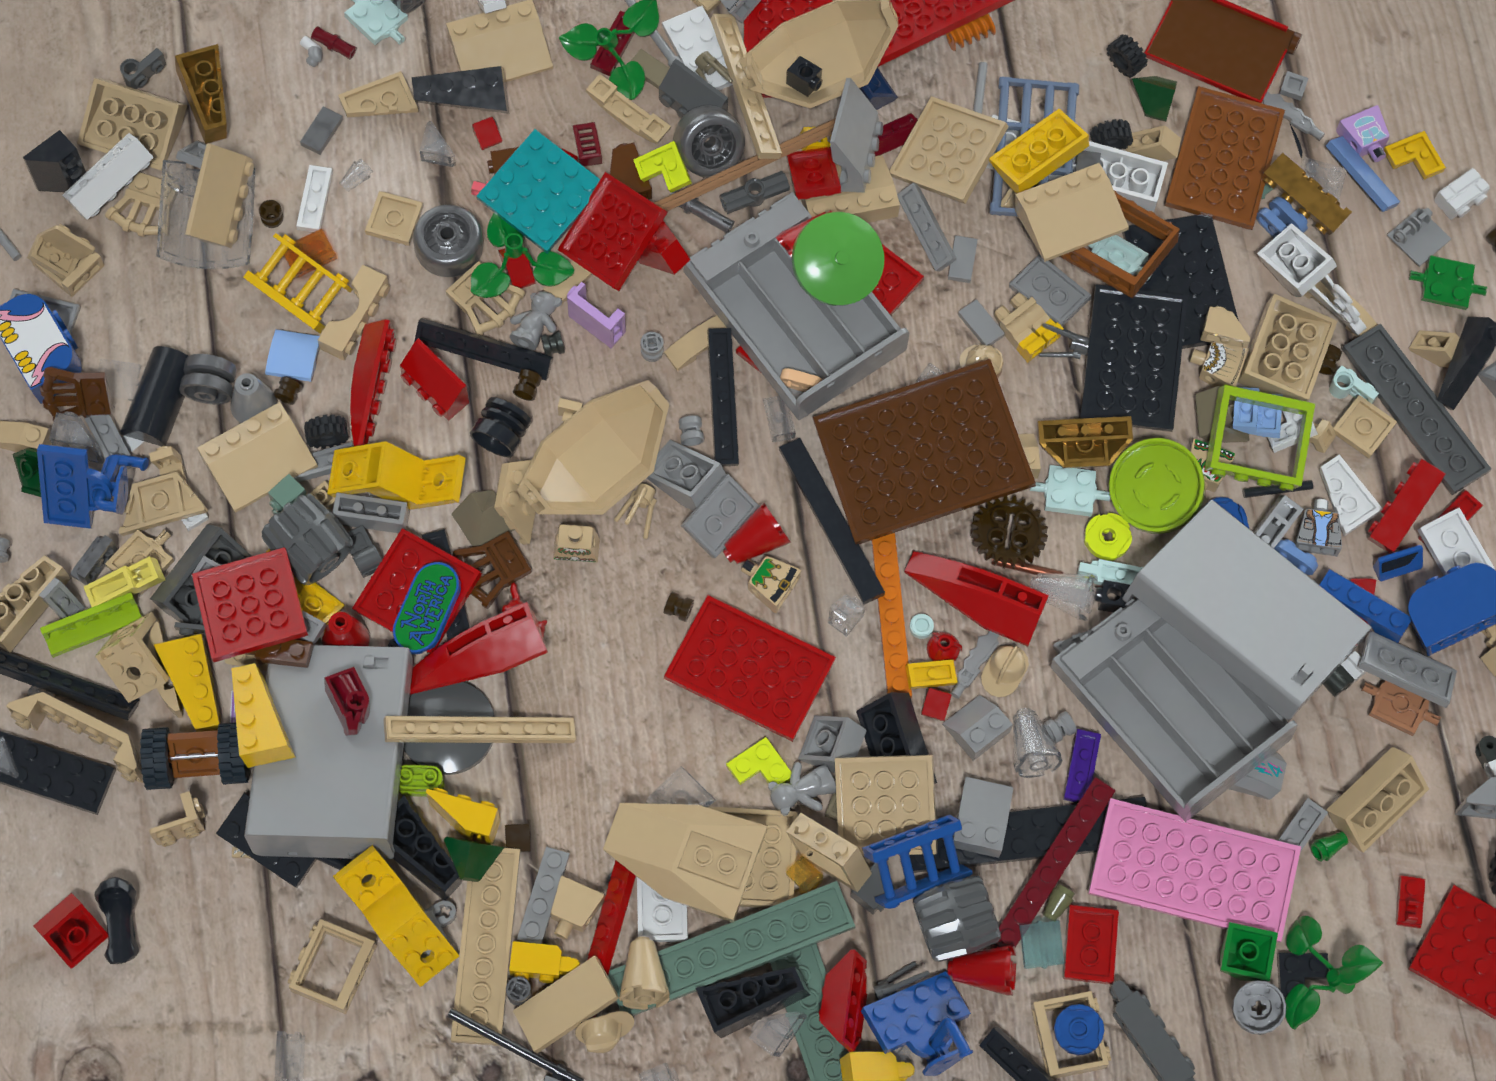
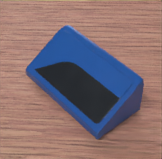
(1399, 563)

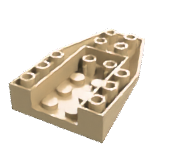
(687, 853)

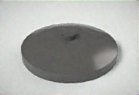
(449, 701)

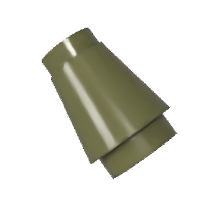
(1058, 902)

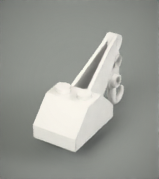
(1301, 265)

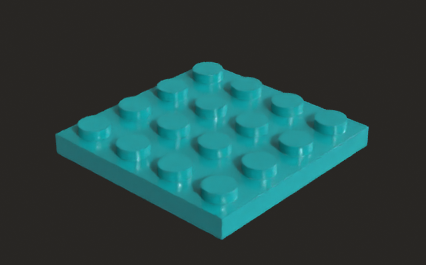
(539, 191)

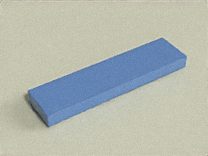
(1362, 173)

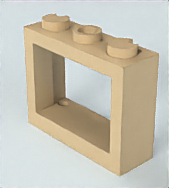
(830, 852)
(308, 955)
(1039, 1011)

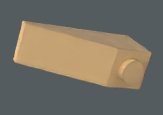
(21, 435)

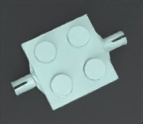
(377, 19)
(1121, 254)
(1070, 491)

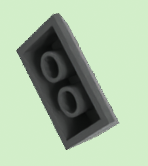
(686, 90)

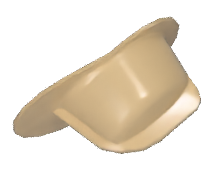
(1004, 670)
(605, 1031)

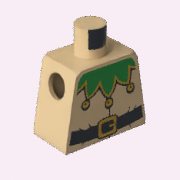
(771, 581)

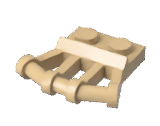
(142, 191)
(461, 295)

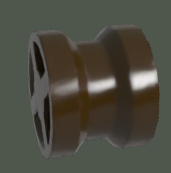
(269, 208)
(287, 390)

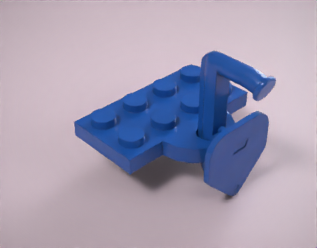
(74, 490)
(924, 1021)

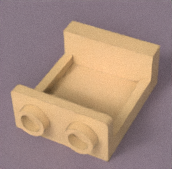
(83, 272)

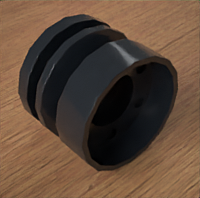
(500, 427)

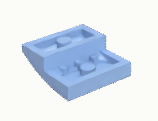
(292, 355)
(1257, 419)

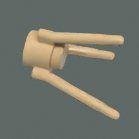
(641, 498)

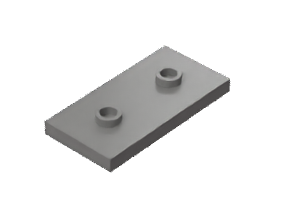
(1407, 669)

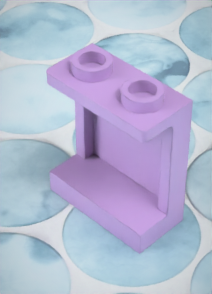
(605, 329)

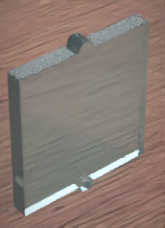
(1041, 944)

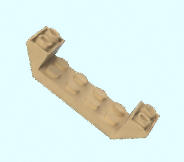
(32, 710)

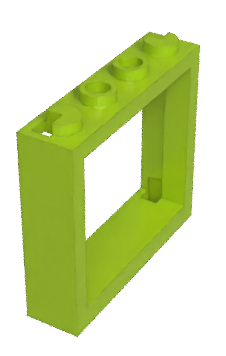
(1266, 400)

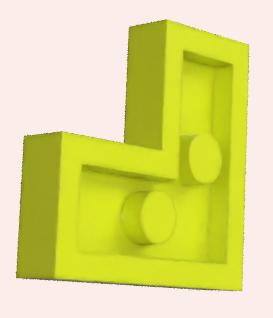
(664, 161)
(762, 759)

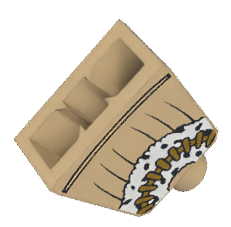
(1221, 363)

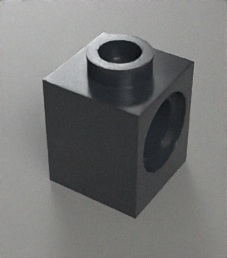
(804, 76)
(1108, 587)

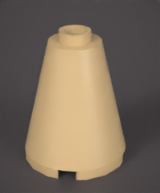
(643, 977)

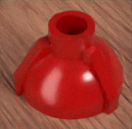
(937, 652)

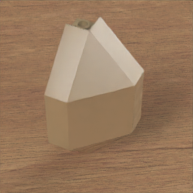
(839, 37)
(597, 453)

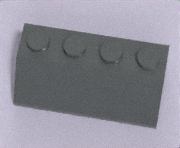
(177, 593)

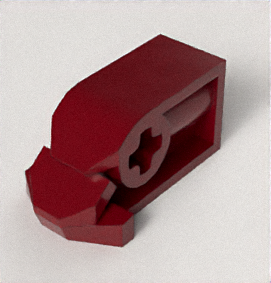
(348, 699)

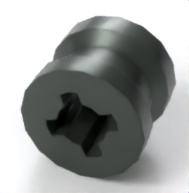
(552, 343)

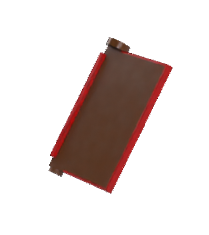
(1222, 45)

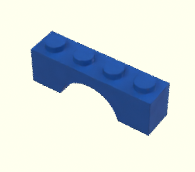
(1377, 613)

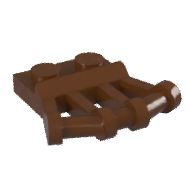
(90, 389)
(506, 561)

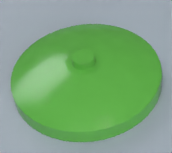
(838, 258)

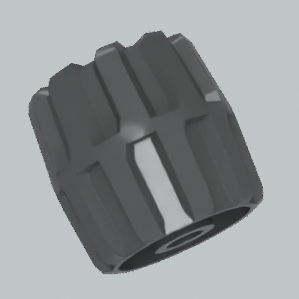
(311, 538)
(957, 918)

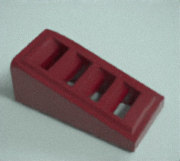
(591, 158)

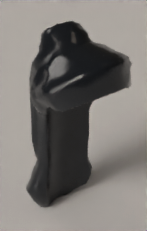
(117, 900)

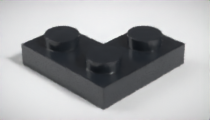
(1296, 968)

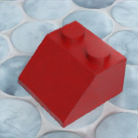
(71, 930)

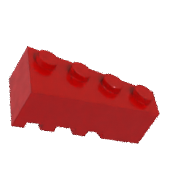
(1406, 506)

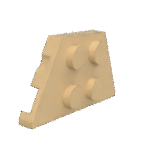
(160, 503)
(511, 503)

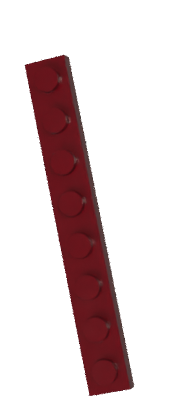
(1055, 862)

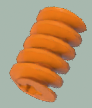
(970, 30)

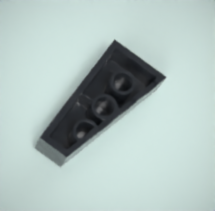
(421, 854)
(747, 1000)

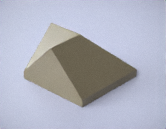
(479, 518)

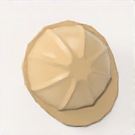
(980, 353)

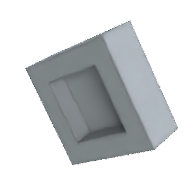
(1293, 86)

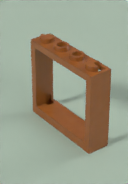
(1116, 276)

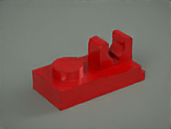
(1410, 902)

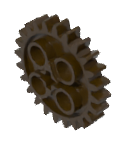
(1031, 535)

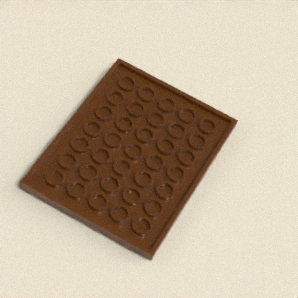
(923, 451)

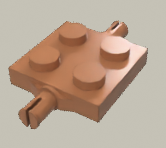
(1399, 707)

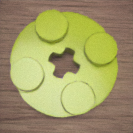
(1109, 549)

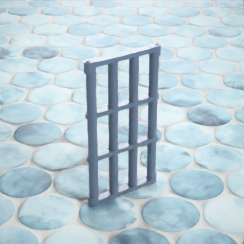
(1027, 84)

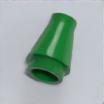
(1328, 846)

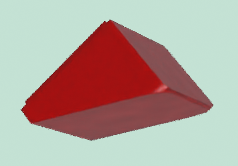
(486, 133)
(936, 704)

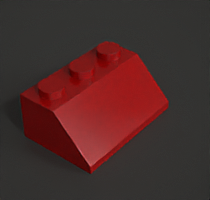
(434, 381)

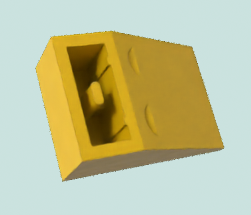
(471, 819)

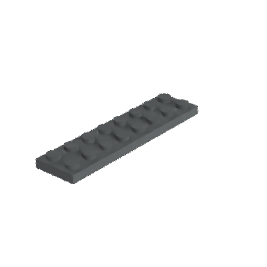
(1416, 408)

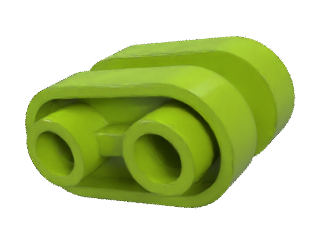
(419, 778)

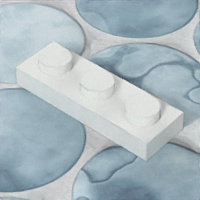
(314, 198)

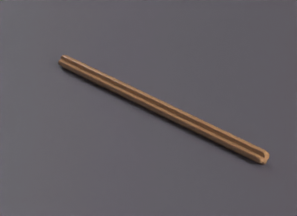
(744, 167)

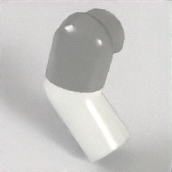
(313, 49)

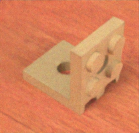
(128, 650)

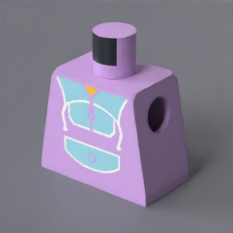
(1366, 132)

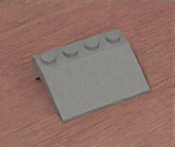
(855, 138)

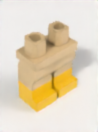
(1025, 326)

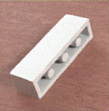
(108, 176)

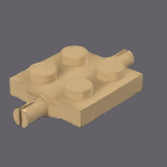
(138, 548)

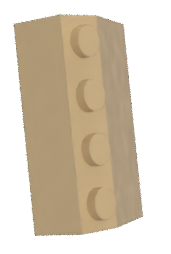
(501, 38)
(120, 110)
(219, 196)
(876, 204)
(1070, 212)
(1287, 349)
(256, 456)

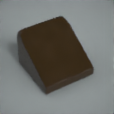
(518, 837)

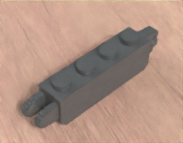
(1149, 1036)

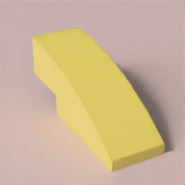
(125, 580)

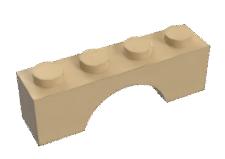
(341, 336)

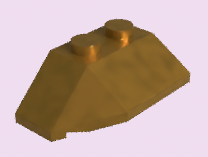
(1085, 441)

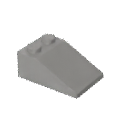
(685, 474)
(983, 817)

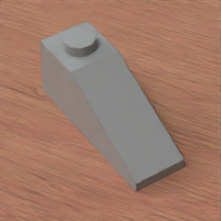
(1278, 520)

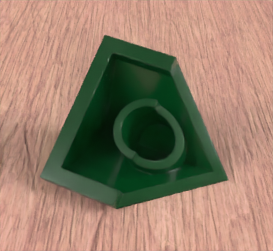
(1155, 95)
(28, 471)
(471, 857)

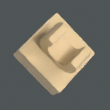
(568, 408)
(1325, 436)

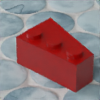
(664, 252)

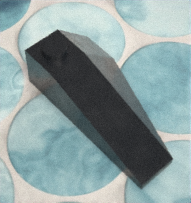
(1470, 357)

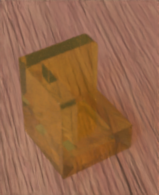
(805, 875)

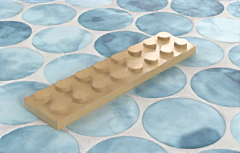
(486, 948)

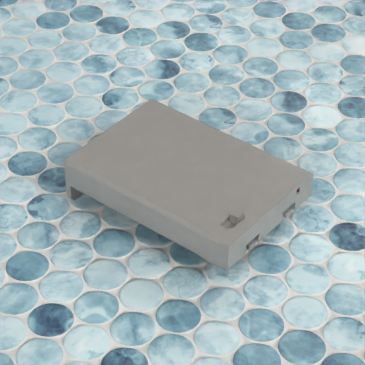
(780, 326)
(1249, 609)
(1170, 707)
(339, 787)

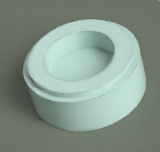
(921, 626)

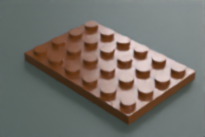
(1224, 157)

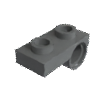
(144, 69)
(364, 552)

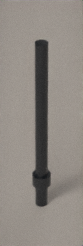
(558, 1071)

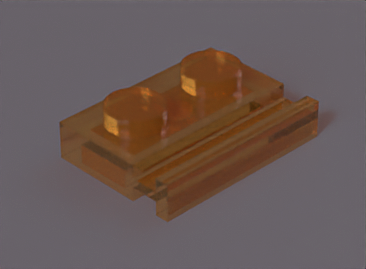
(314, 246)

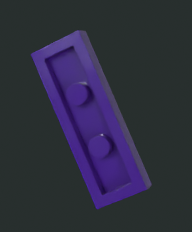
(1082, 764)

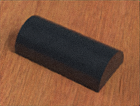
(156, 398)

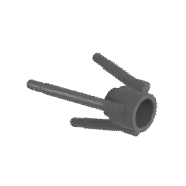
(1078, 344)
(886, 988)

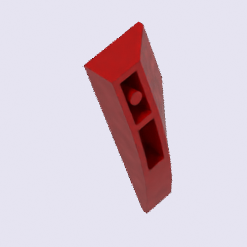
(368, 378)
(981, 595)
(482, 650)

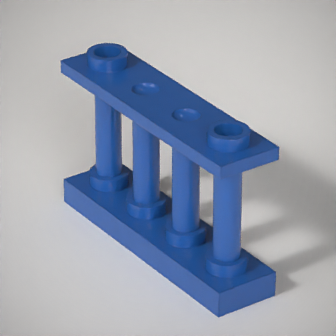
(901, 845)

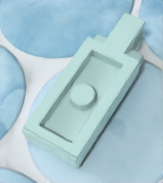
(1109, 571)

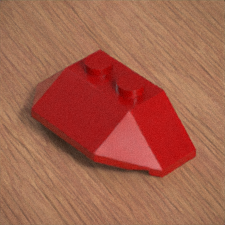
(844, 998)

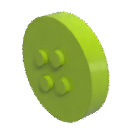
(1157, 486)

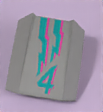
(1265, 779)

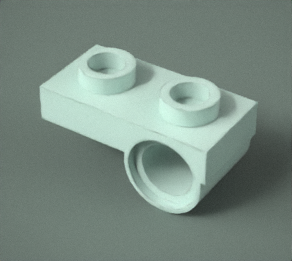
(1353, 384)

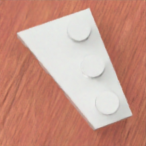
(1348, 495)

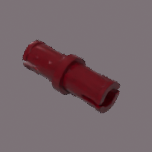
(333, 42)

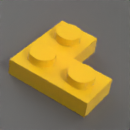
(1417, 150)

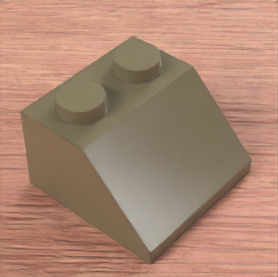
(1205, 410)

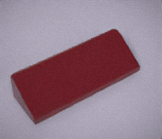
(895, 133)

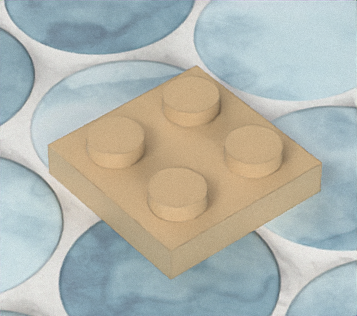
(394, 218)
(1364, 426)

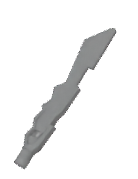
(1294, 115)
(971, 665)

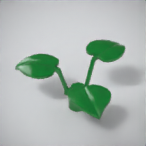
(583, 39)
(490, 281)
(1357, 965)

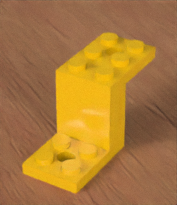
(396, 475)
(396, 916)

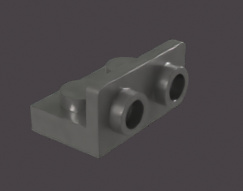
(94, 560)

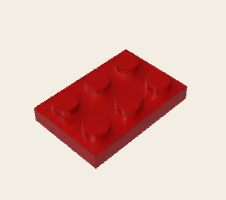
(813, 173)
(1091, 944)

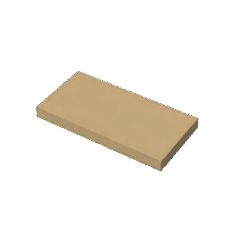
(566, 1004)

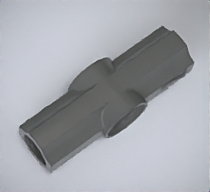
(767, 188)

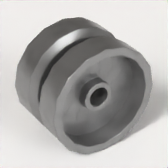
(208, 379)

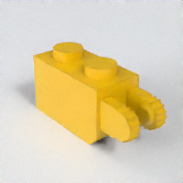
(539, 962)
(874, 1067)

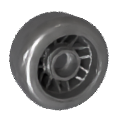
(720, 151)
(442, 255)

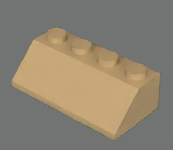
(1378, 798)

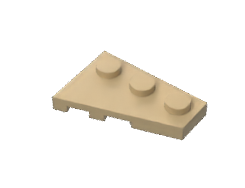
(379, 97)

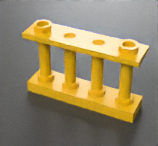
(278, 291)

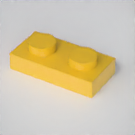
(931, 674)

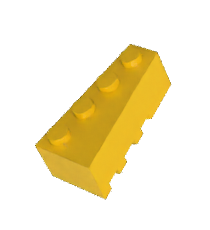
(191, 675)
(257, 720)

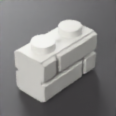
(1462, 194)

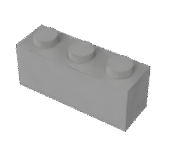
(371, 512)

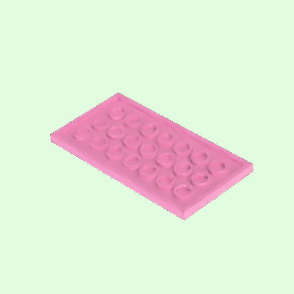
(1193, 869)

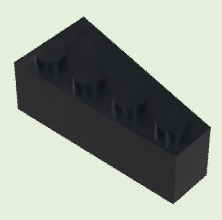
(469, 89)

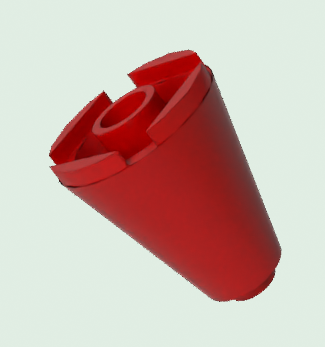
(755, 537)
(345, 631)
(986, 970)

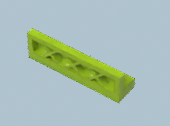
(90, 624)

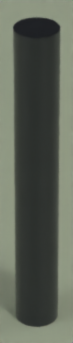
(1274, 489)

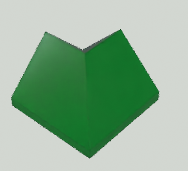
(1248, 952)

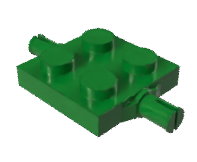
(1448, 282)

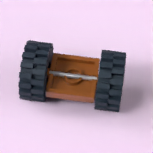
(191, 755)

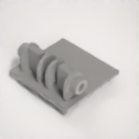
(1419, 236)

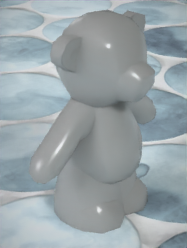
(533, 321)
(803, 790)

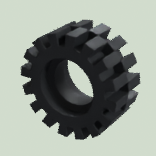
(1127, 55)
(1113, 134)
(326, 431)

